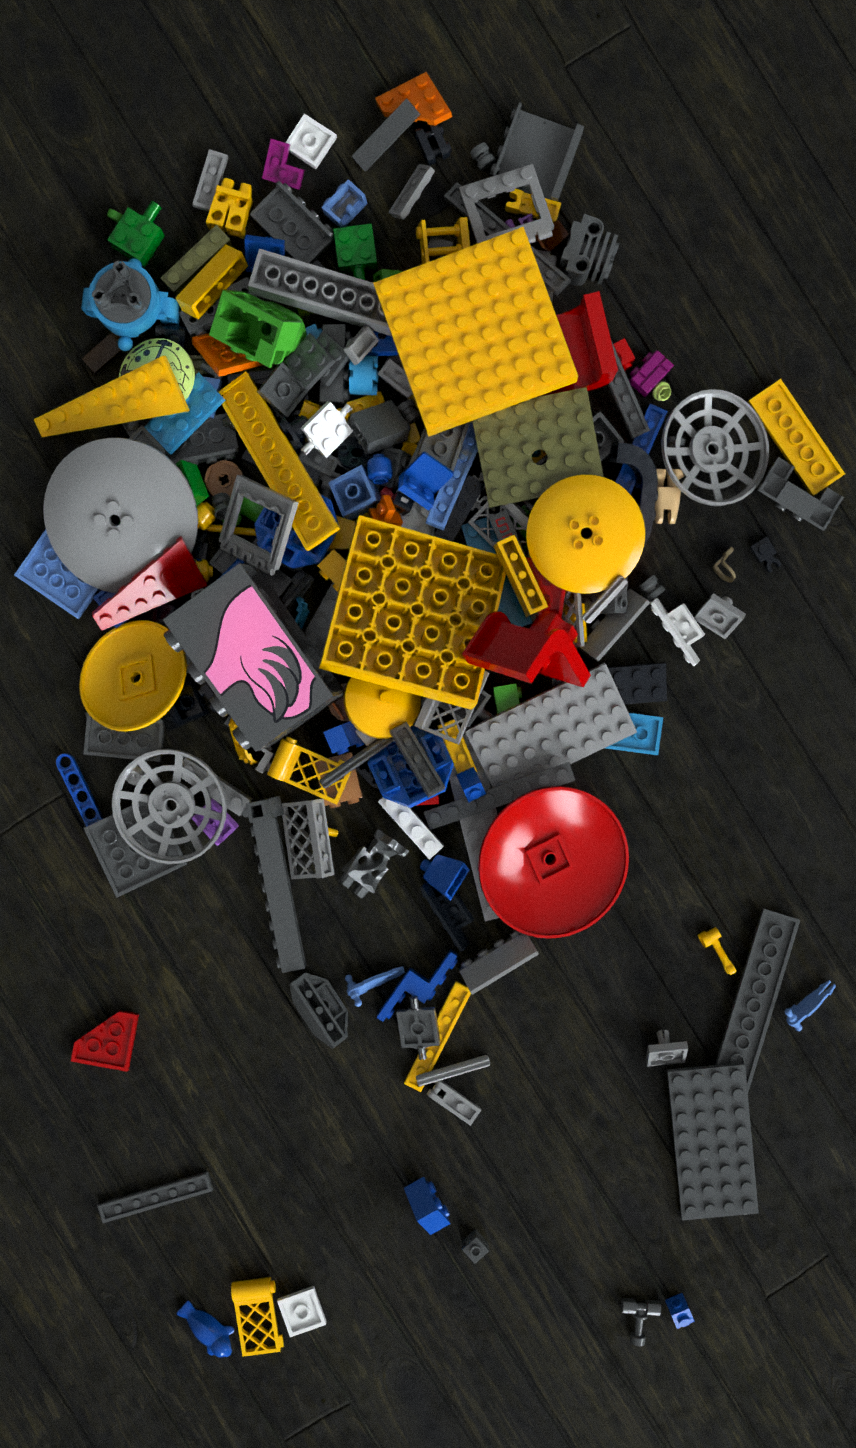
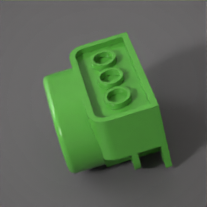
(257, 327)

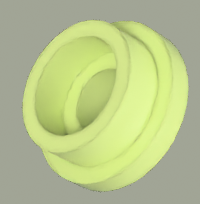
(662, 391)

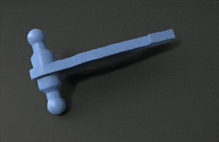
(355, 990)
(807, 1006)

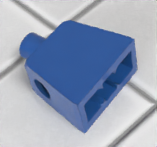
(444, 874)

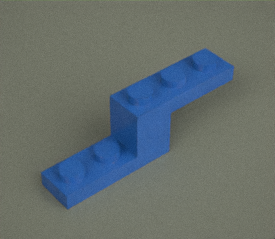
(417, 985)

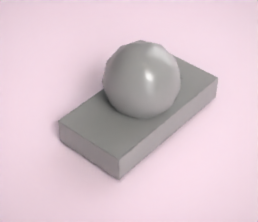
(360, 345)

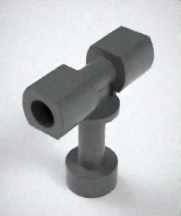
(640, 1312)

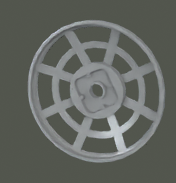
(723, 445)
(162, 813)

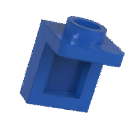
(679, 1311)

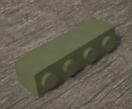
(195, 260)

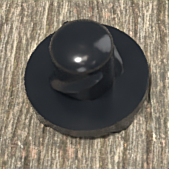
(294, 429)
(352, 454)

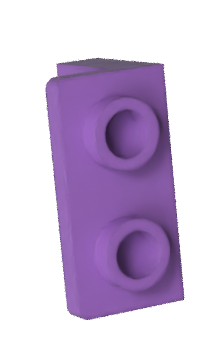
(212, 825)

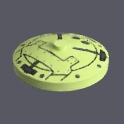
(177, 357)

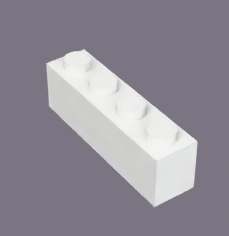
(413, 827)

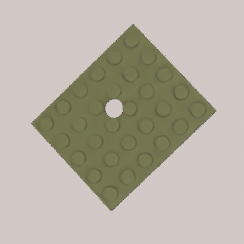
(552, 423)

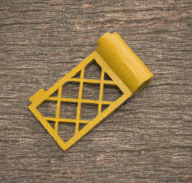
(284, 765)
(248, 1293)

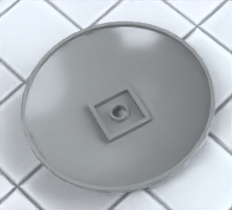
(124, 481)

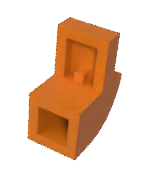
(386, 512)

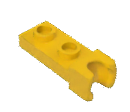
(524, 205)

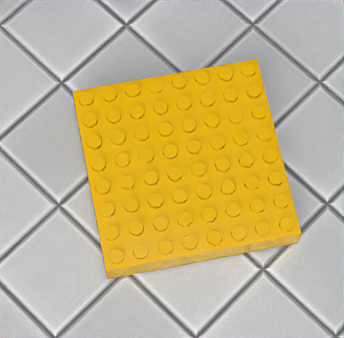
(476, 331)
(411, 611)

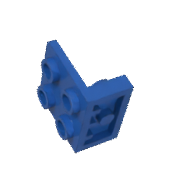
(424, 479)

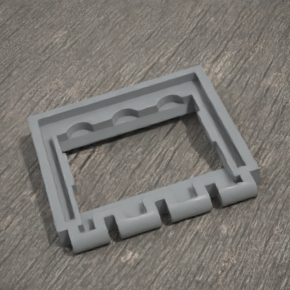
(507, 183)
(244, 549)

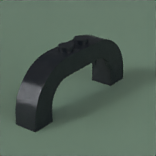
(645, 476)

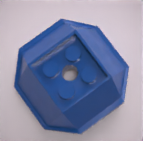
(295, 553)
(394, 774)

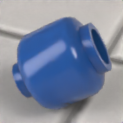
(379, 469)

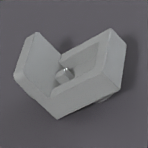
(266, 761)

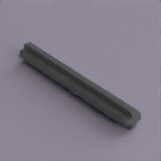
(354, 762)

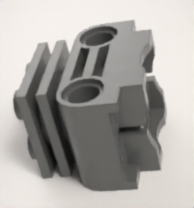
(587, 252)

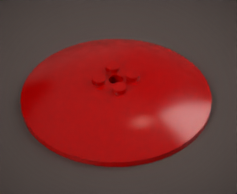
(580, 880)

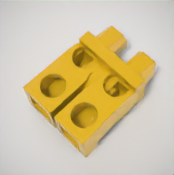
(230, 208)

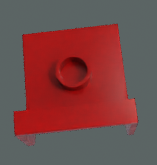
(588, 344)
(525, 652)

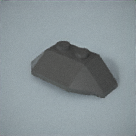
(320, 1008)

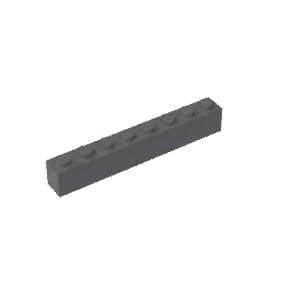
(279, 895)

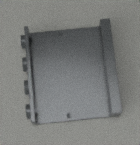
(539, 143)

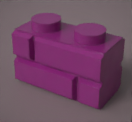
(651, 372)

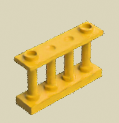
(459, 229)

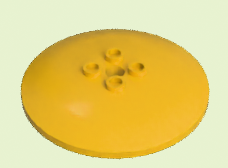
(556, 537)
(110, 672)

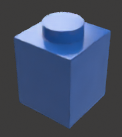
(471, 784)

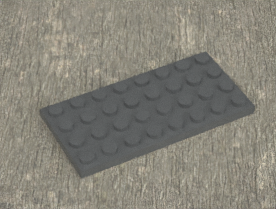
(712, 1141)

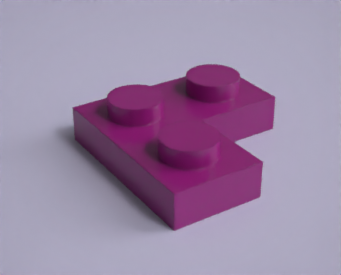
(276, 166)

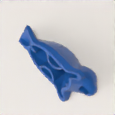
(208, 1330)

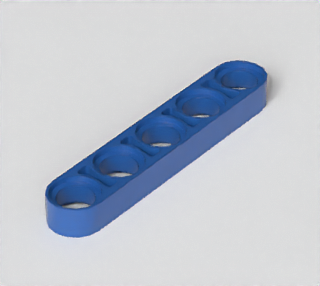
(90, 802)

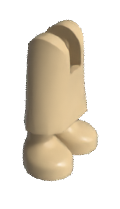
(667, 496)

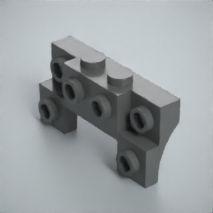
(790, 497)

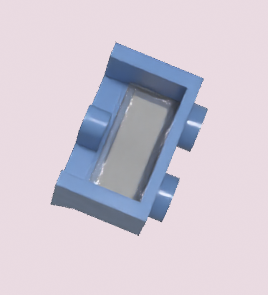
(344, 204)

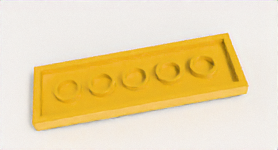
(796, 437)

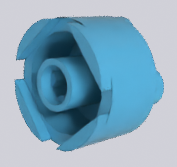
(364, 376)

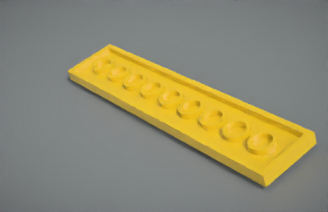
(277, 459)

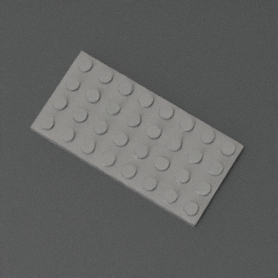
(552, 728)

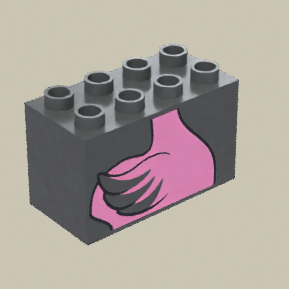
(252, 657)

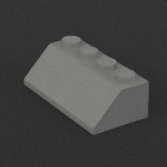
(611, 627)
(497, 961)

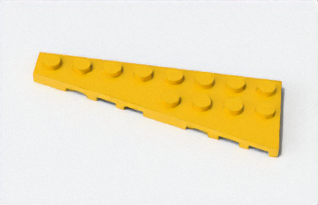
(135, 396)

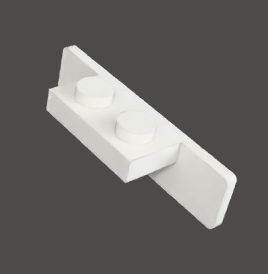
(681, 626)

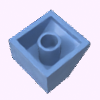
(355, 493)

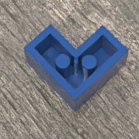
(342, 737)
(426, 1207)

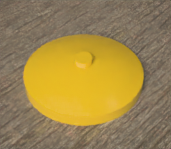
(379, 708)

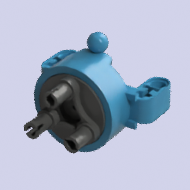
(128, 301)

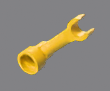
(711, 938)

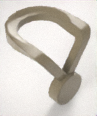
(722, 560)

